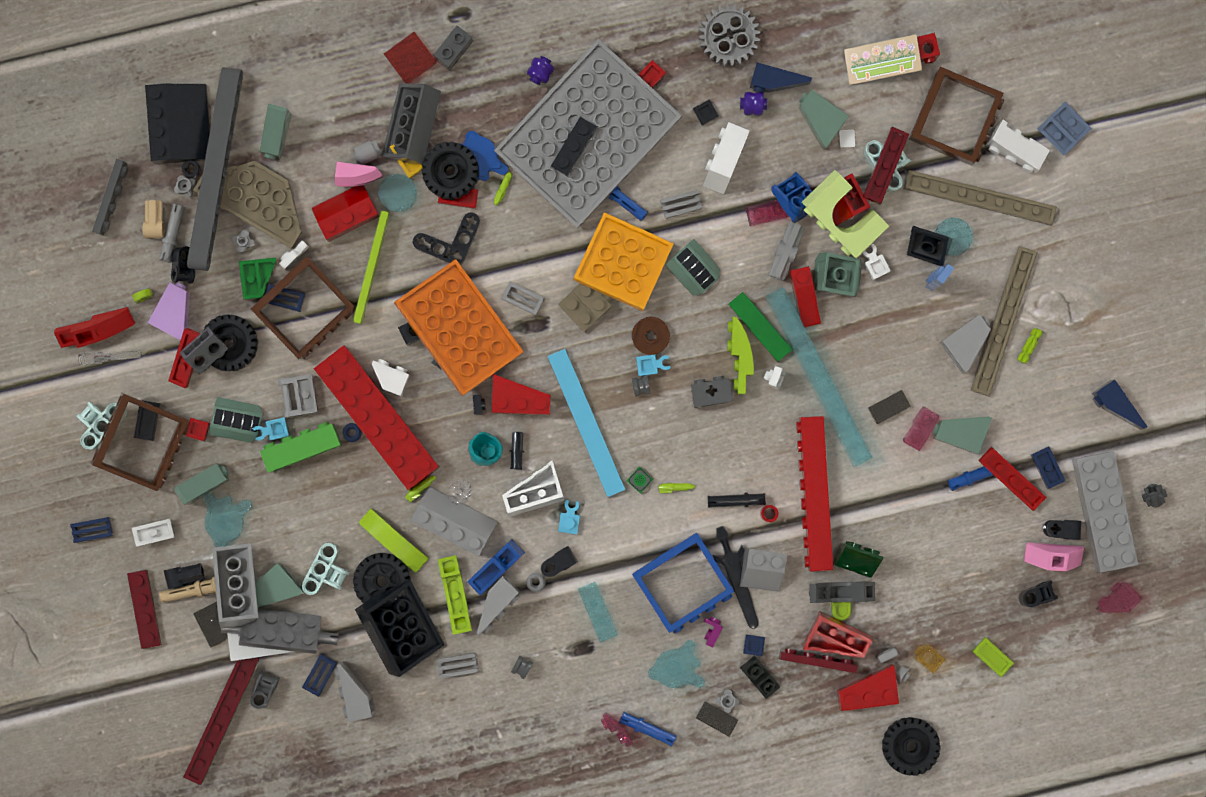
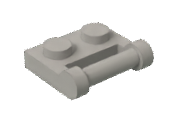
(304, 395)

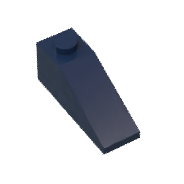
(774, 79)
(1114, 401)

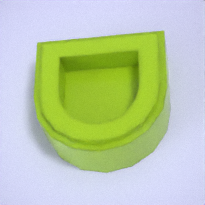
(142, 295)
(841, 610)

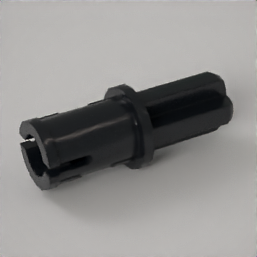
(517, 451)

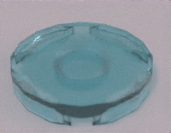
(397, 193)
(959, 232)

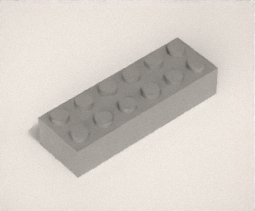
(1105, 512)

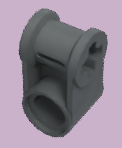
(264, 689)

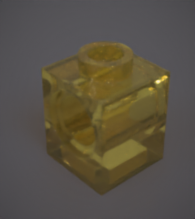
(936, 661)

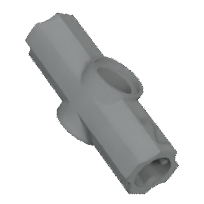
(786, 251)

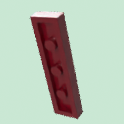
(885, 165)
(144, 609)
(810, 659)

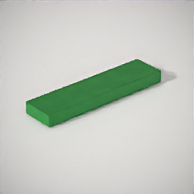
(760, 327)

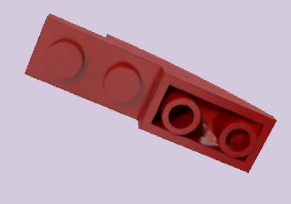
(94, 330)

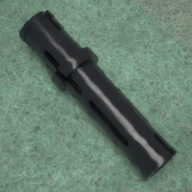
(736, 500)

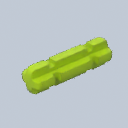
(1030, 345)

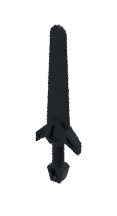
(734, 570)

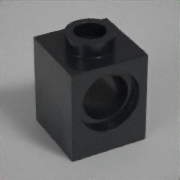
(405, 332)

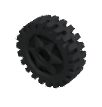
(439, 160)
(244, 341)
(374, 566)
(923, 755)

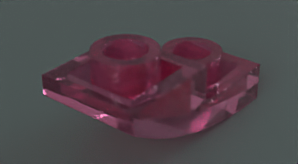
(765, 213)
(921, 428)
(613, 724)

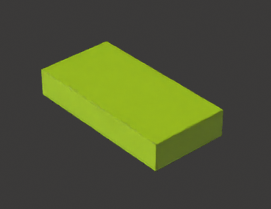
(992, 657)

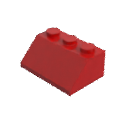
(345, 212)

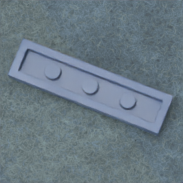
(938, 276)

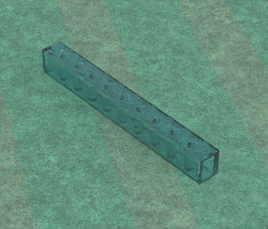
(818, 377)

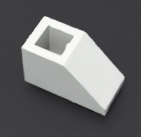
(391, 379)

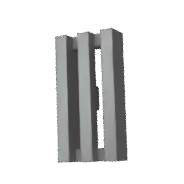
(678, 197)
(508, 291)
(451, 674)

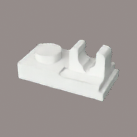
(775, 377)
(152, 532)

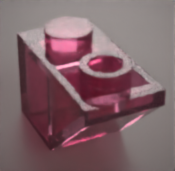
(1121, 599)

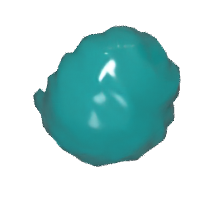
(485, 449)

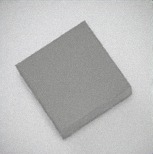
(887, 654)

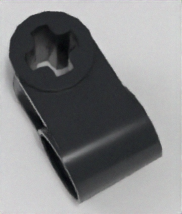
(180, 266)
(1065, 529)
(562, 560)
(1041, 593)

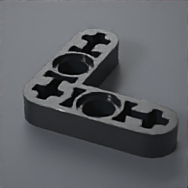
(456, 245)

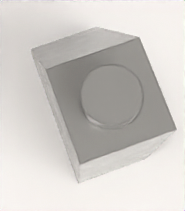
(966, 342)

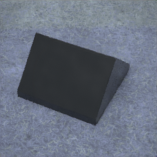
(928, 246)

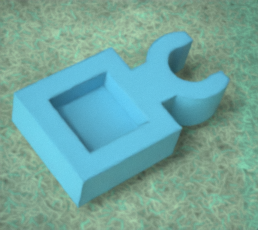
(648, 364)
(274, 429)
(569, 521)

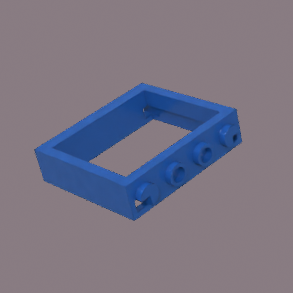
(707, 606)

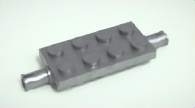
(283, 632)

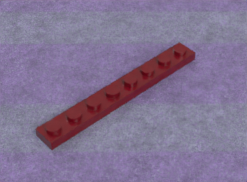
(220, 720)

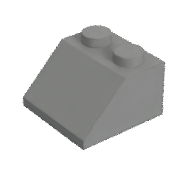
(762, 569)

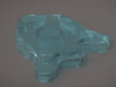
(223, 519)
(676, 667)

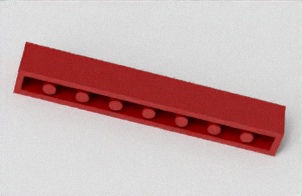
(816, 493)

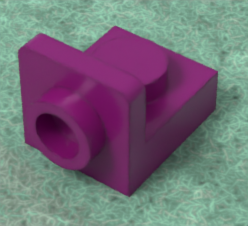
(712, 635)

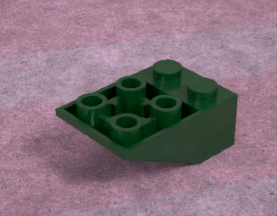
(860, 561)

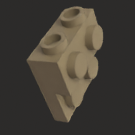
(585, 306)

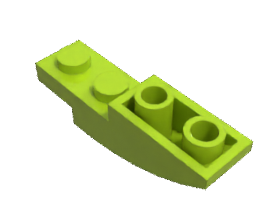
(740, 346)

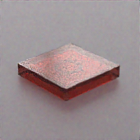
(410, 58)

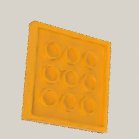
(623, 261)

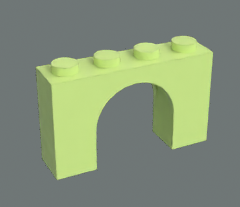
(821, 205)

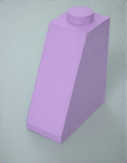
(172, 311)

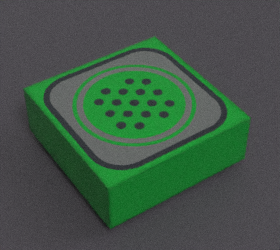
(639, 480)

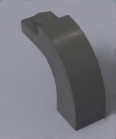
(842, 592)

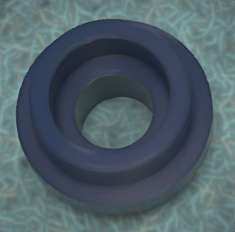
(347, 428)

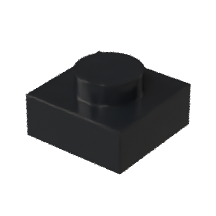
(478, 404)

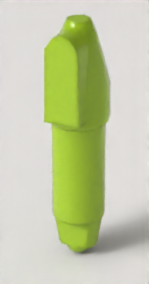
(502, 189)
(670, 487)
(415, 492)

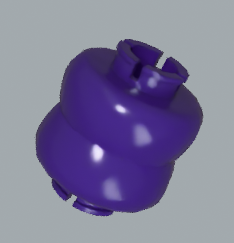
(540, 70)
(753, 103)

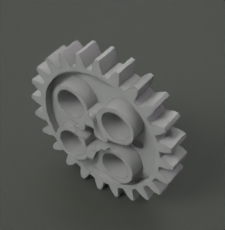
(722, 18)

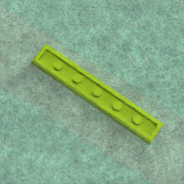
(371, 267)

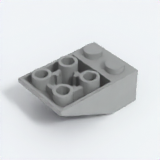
(497, 599)
(357, 698)

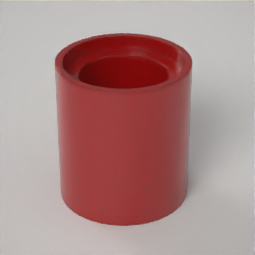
(776, 513)

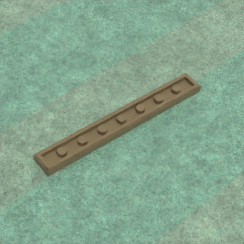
(980, 197)
(1004, 321)

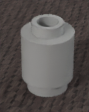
(366, 152)

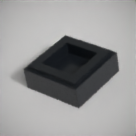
(705, 112)

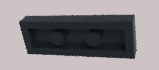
(573, 146)

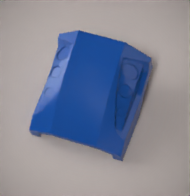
(790, 196)

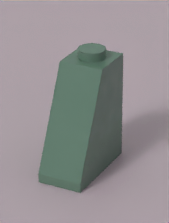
(821, 117)
(275, 131)
(963, 433)
(202, 484)
(276, 586)

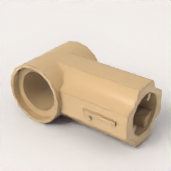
(153, 225)

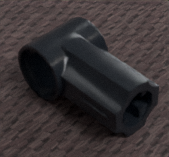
(180, 576)

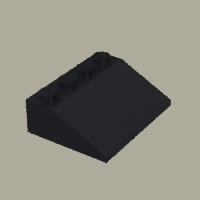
(177, 122)
(399, 628)

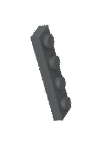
(108, 203)

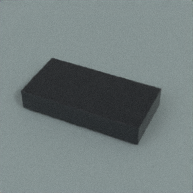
(146, 423)

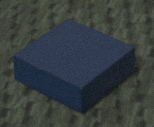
(753, 645)

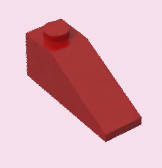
(805, 296)

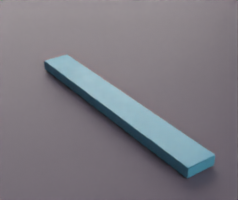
(586, 422)

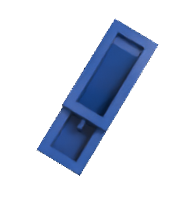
(495, 567)

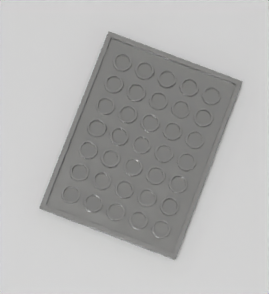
(628, 124)

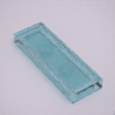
(597, 612)

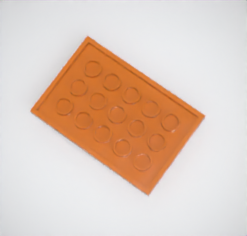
(458, 327)

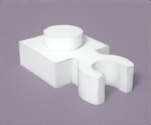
(290, 258)
(876, 265)

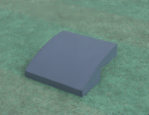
(1064, 128)

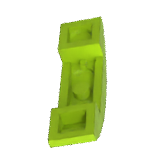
(393, 540)
(455, 594)

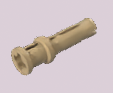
(199, 588)

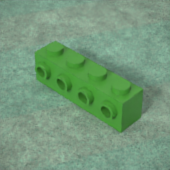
(300, 448)

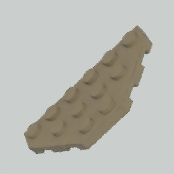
(261, 200)

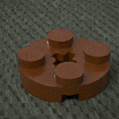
(641, 341)

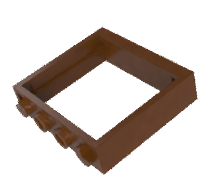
(983, 136)
(331, 326)
(166, 462)

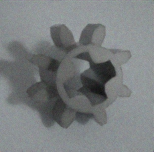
(1154, 495)

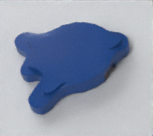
(486, 156)

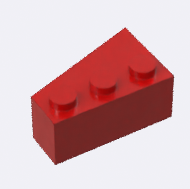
(870, 691)

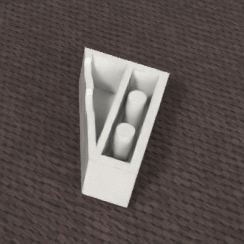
(1017, 148)
(725, 158)
(534, 492)

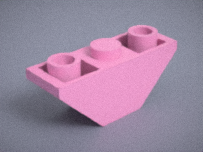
(1053, 556)

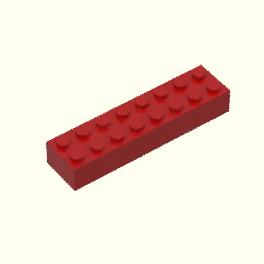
(376, 417)

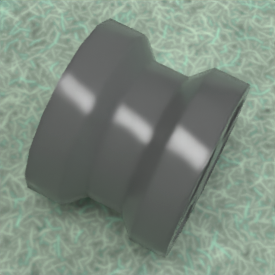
(641, 386)
(522, 667)

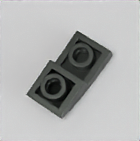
(760, 677)

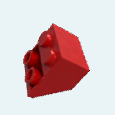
(850, 204)

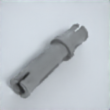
(171, 233)

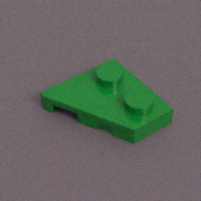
(255, 277)

